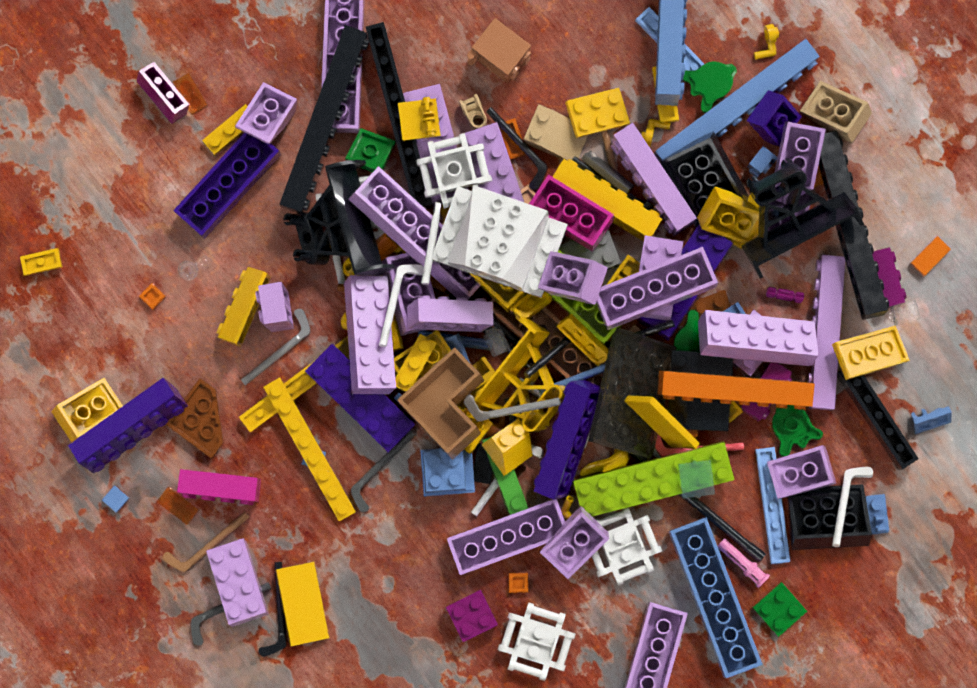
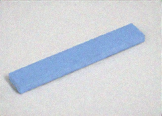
(649, 22)
(772, 509)

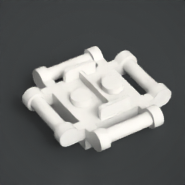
(452, 167)
(626, 547)
(536, 641)

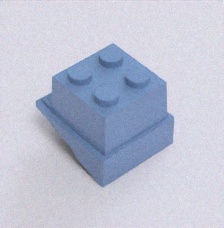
(444, 475)

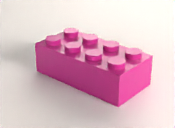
(585, 219)
(218, 485)

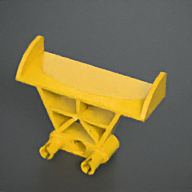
(507, 373)

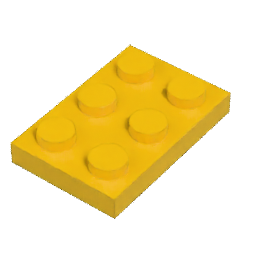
(597, 112)

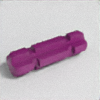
(784, 294)

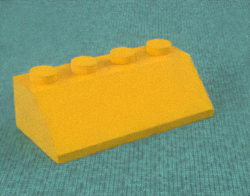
(243, 308)

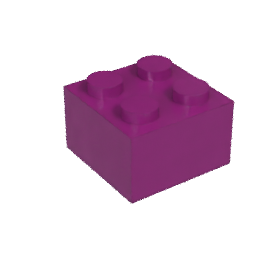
(471, 615)

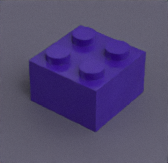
(771, 115)

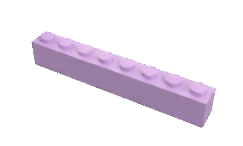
(827, 326)

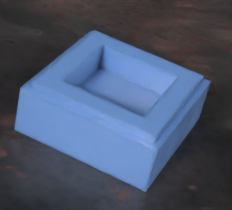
(115, 499)

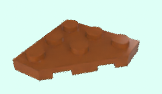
(200, 420)

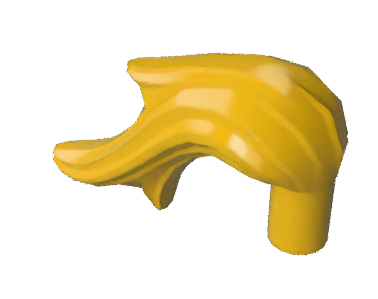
(617, 460)

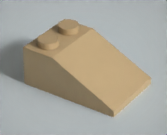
(837, 111)
(553, 134)

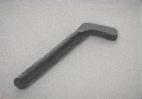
(355, 490)
(195, 622)

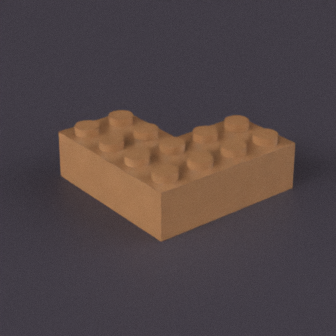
(435, 401)

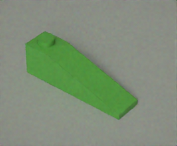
(509, 488)

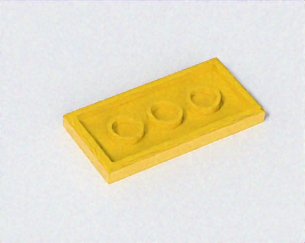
(870, 352)
(662, 422)
(302, 604)

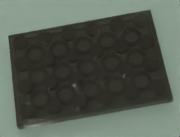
(634, 371)

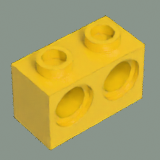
(628, 267)

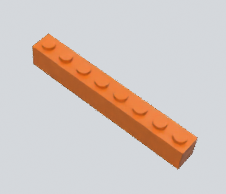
(735, 389)

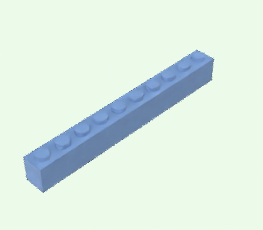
(745, 98)

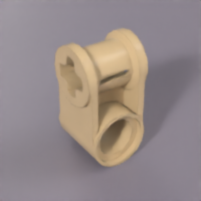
(472, 110)

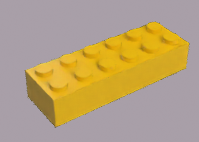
(627, 213)

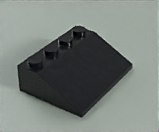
(701, 168)
(698, 414)
(814, 518)

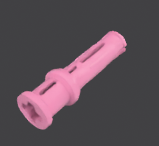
(750, 568)

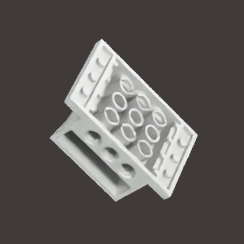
(498, 239)

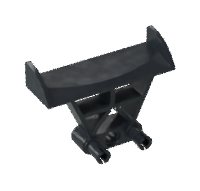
(800, 227)
(346, 233)

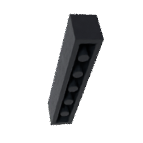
(879, 420)

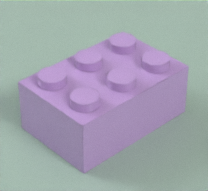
(572, 277)

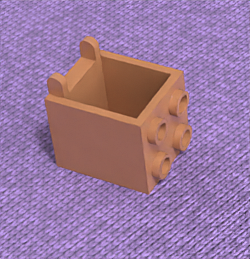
(500, 51)

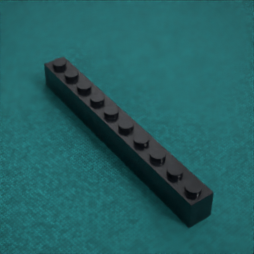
(393, 95)
(323, 120)
(852, 236)

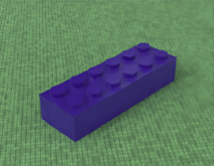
(226, 183)
(716, 249)
(372, 411)
(128, 426)
(567, 440)

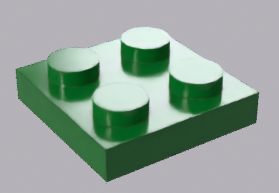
(371, 148)
(779, 609)

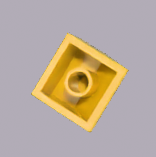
(509, 447)

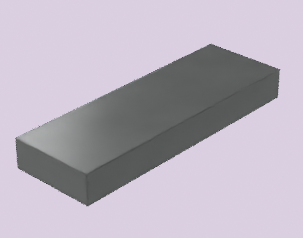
(607, 172)

